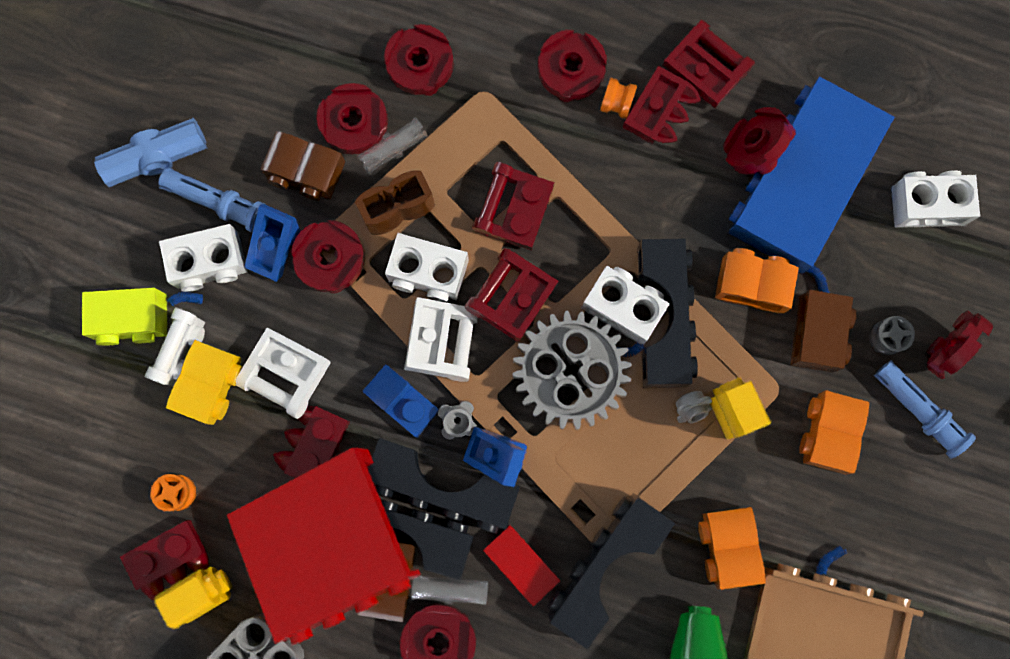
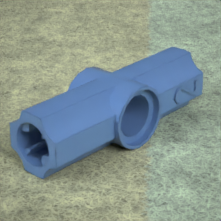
(150, 152)

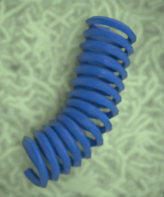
(814, 272)
(192, 298)
(637, 348)
(823, 569)

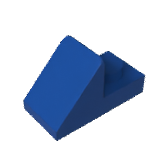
(271, 242)
(401, 401)
(495, 455)

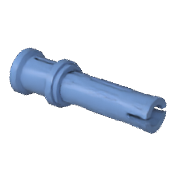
(226, 204)
(935, 420)

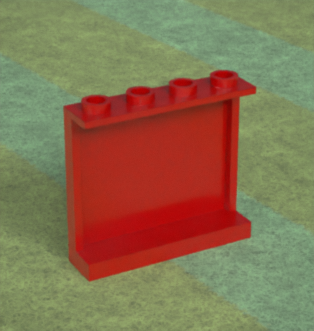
(320, 548)

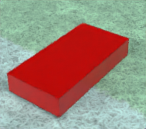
(521, 565)

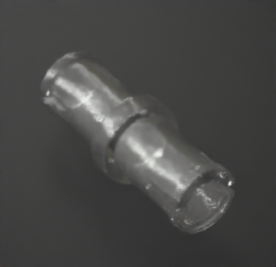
(392, 146)
(450, 590)

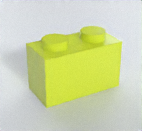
(124, 315)

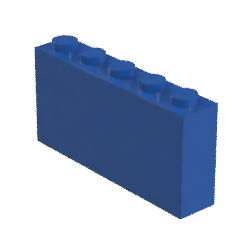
(814, 178)

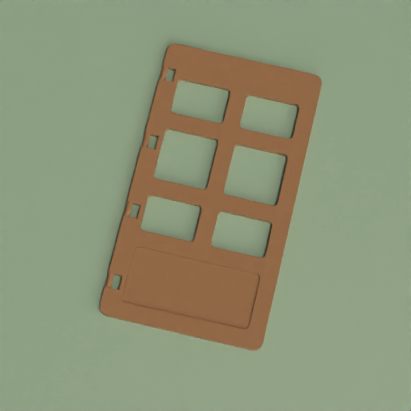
(641, 442)

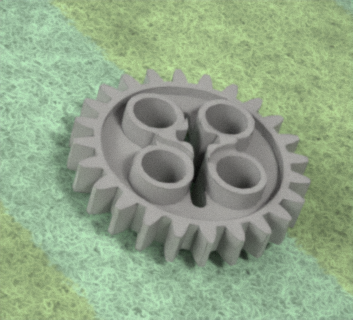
(599, 352)

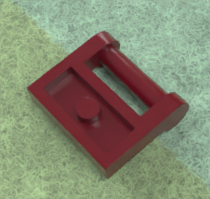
(702, 70)
(525, 209)
(520, 302)

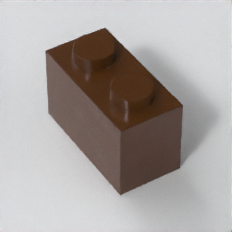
(823, 331)

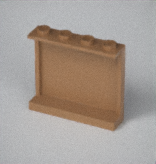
(826, 622)

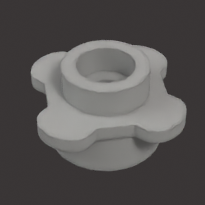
(693, 407)
(460, 429)

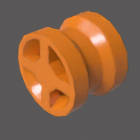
(618, 98)
(165, 494)

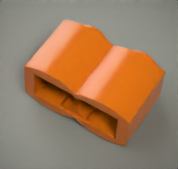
(757, 281)
(834, 432)
(733, 548)

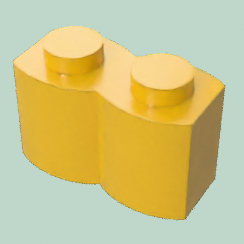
(204, 383)
(738, 408)
(193, 596)

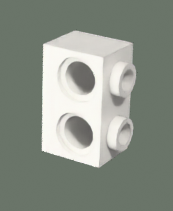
(936, 205)
(203, 248)
(430, 259)
(620, 313)

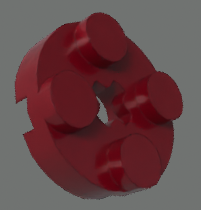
(412, 42)
(572, 46)
(338, 106)
(772, 134)
(325, 236)
(959, 346)
(443, 619)

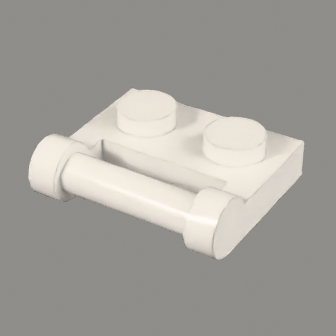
(181, 335)
(430, 336)
(287, 361)

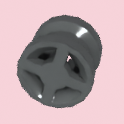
(899, 332)

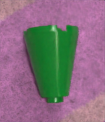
(699, 636)

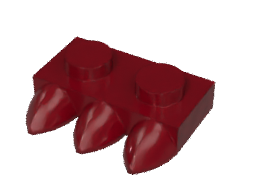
(660, 104)
(314, 443)
(165, 558)

